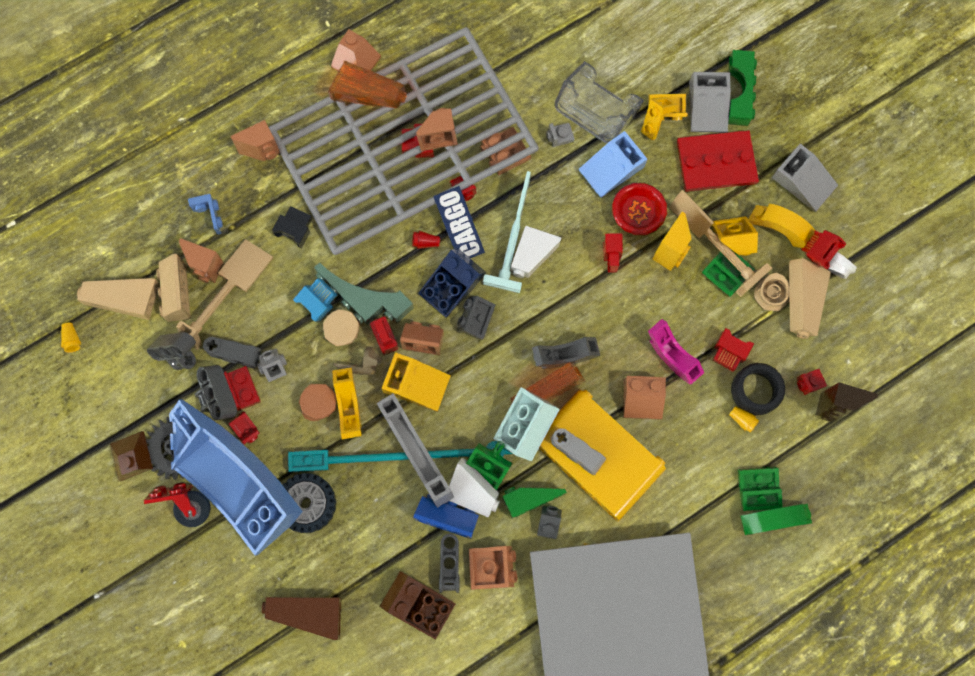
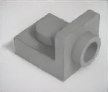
(560, 134)

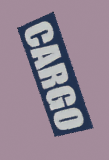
(459, 222)

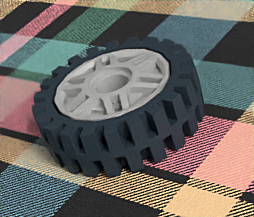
(322, 501)

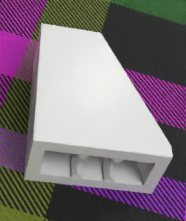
(533, 251)
(473, 490)

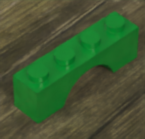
(742, 68)

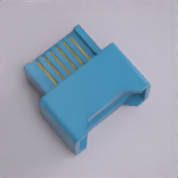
(316, 299)

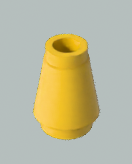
(69, 339)
(744, 419)

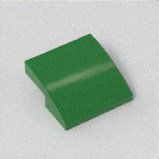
(725, 274)
(760, 488)

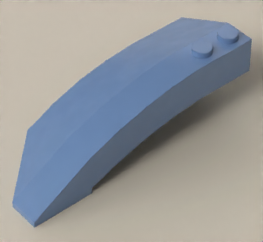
(230, 477)

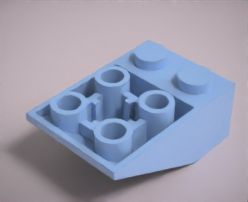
(613, 164)

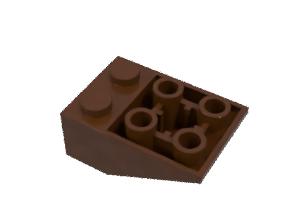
(417, 605)

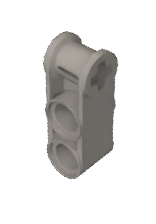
(578, 451)

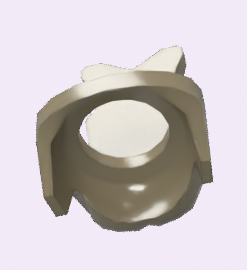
(370, 360)

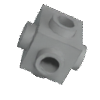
(272, 364)

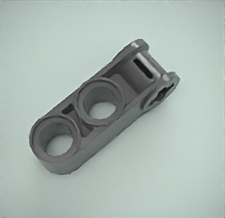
(233, 352)
(449, 575)

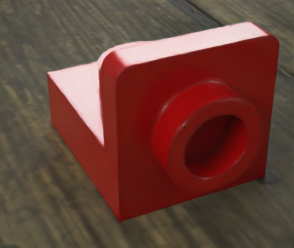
(468, 193)
(811, 382)

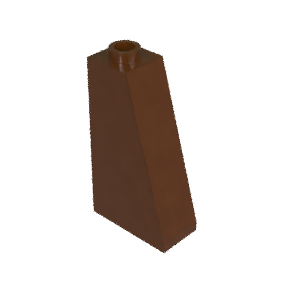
(312, 615)

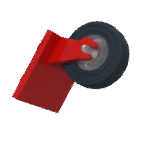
(189, 507)

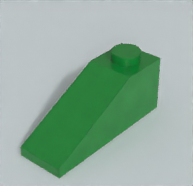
(526, 499)

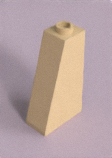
(126, 296)
(806, 296)

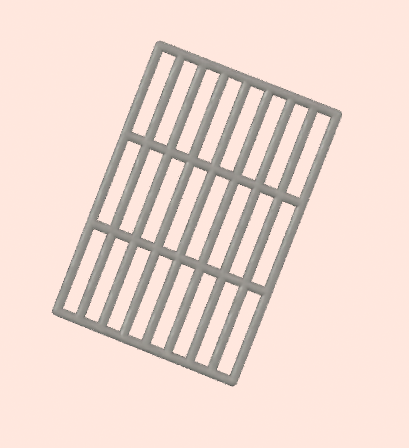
(369, 155)

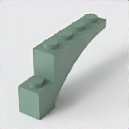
(365, 302)

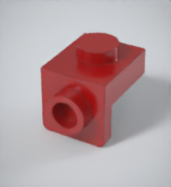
(244, 428)

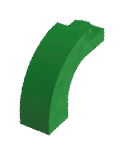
(776, 519)

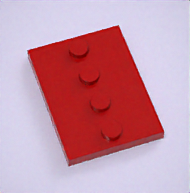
(717, 161)

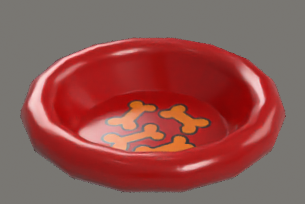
(639, 209)

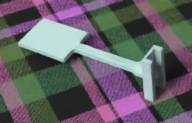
(502, 280)

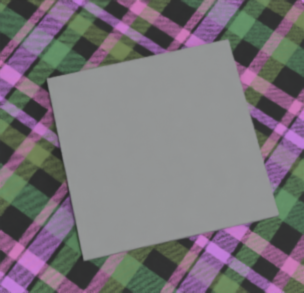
(620, 609)

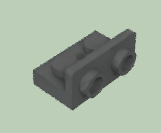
(475, 317)

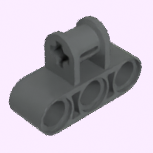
(174, 349)
(215, 393)

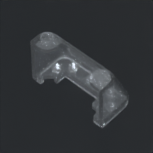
(595, 106)

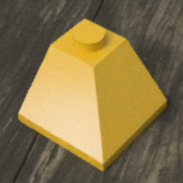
(737, 234)

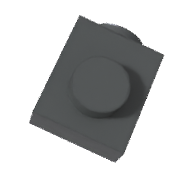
(549, 522)

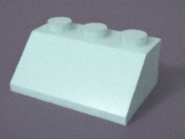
(526, 424)

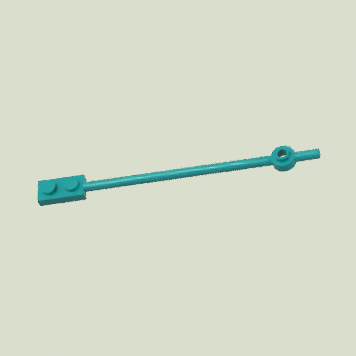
(319, 459)

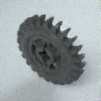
(155, 449)

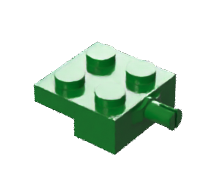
(490, 463)

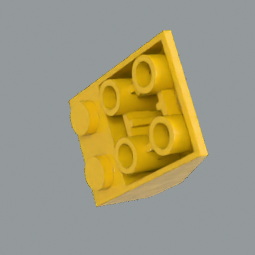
(415, 382)

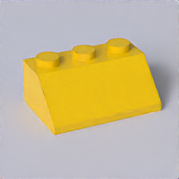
(674, 245)

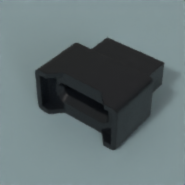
(293, 226)

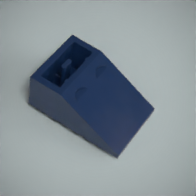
(451, 282)

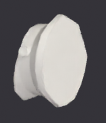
(841, 266)

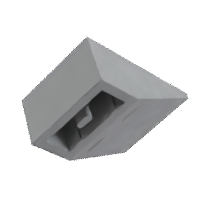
(709, 101)
(805, 178)

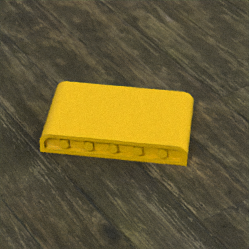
(628, 464)

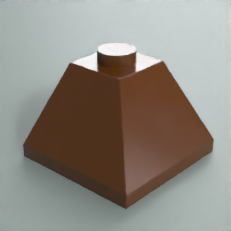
(131, 456)

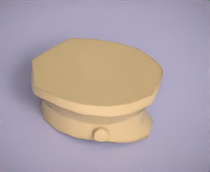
(772, 292)
(341, 327)

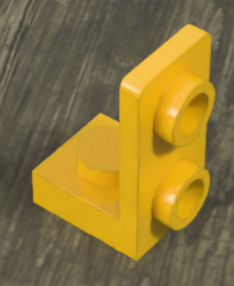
(654, 115)

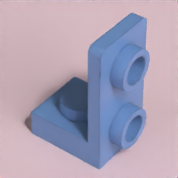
(205, 202)

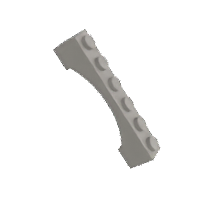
(415, 450)

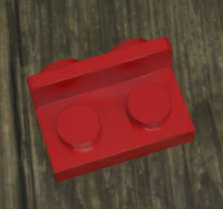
(242, 388)

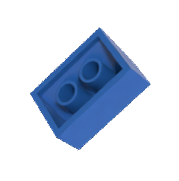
(446, 517)

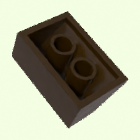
(841, 400)

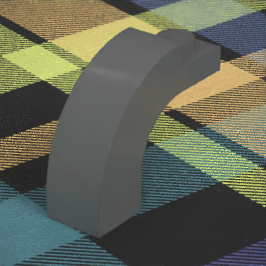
(560, 355)

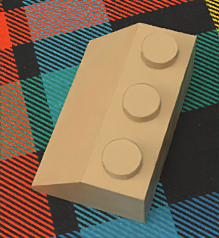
(173, 289)

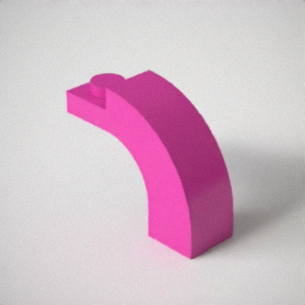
(673, 354)

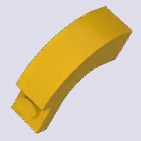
(783, 221)
(347, 403)

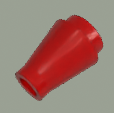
(425, 240)

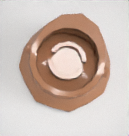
(317, 402)

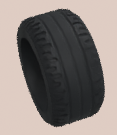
(774, 379)

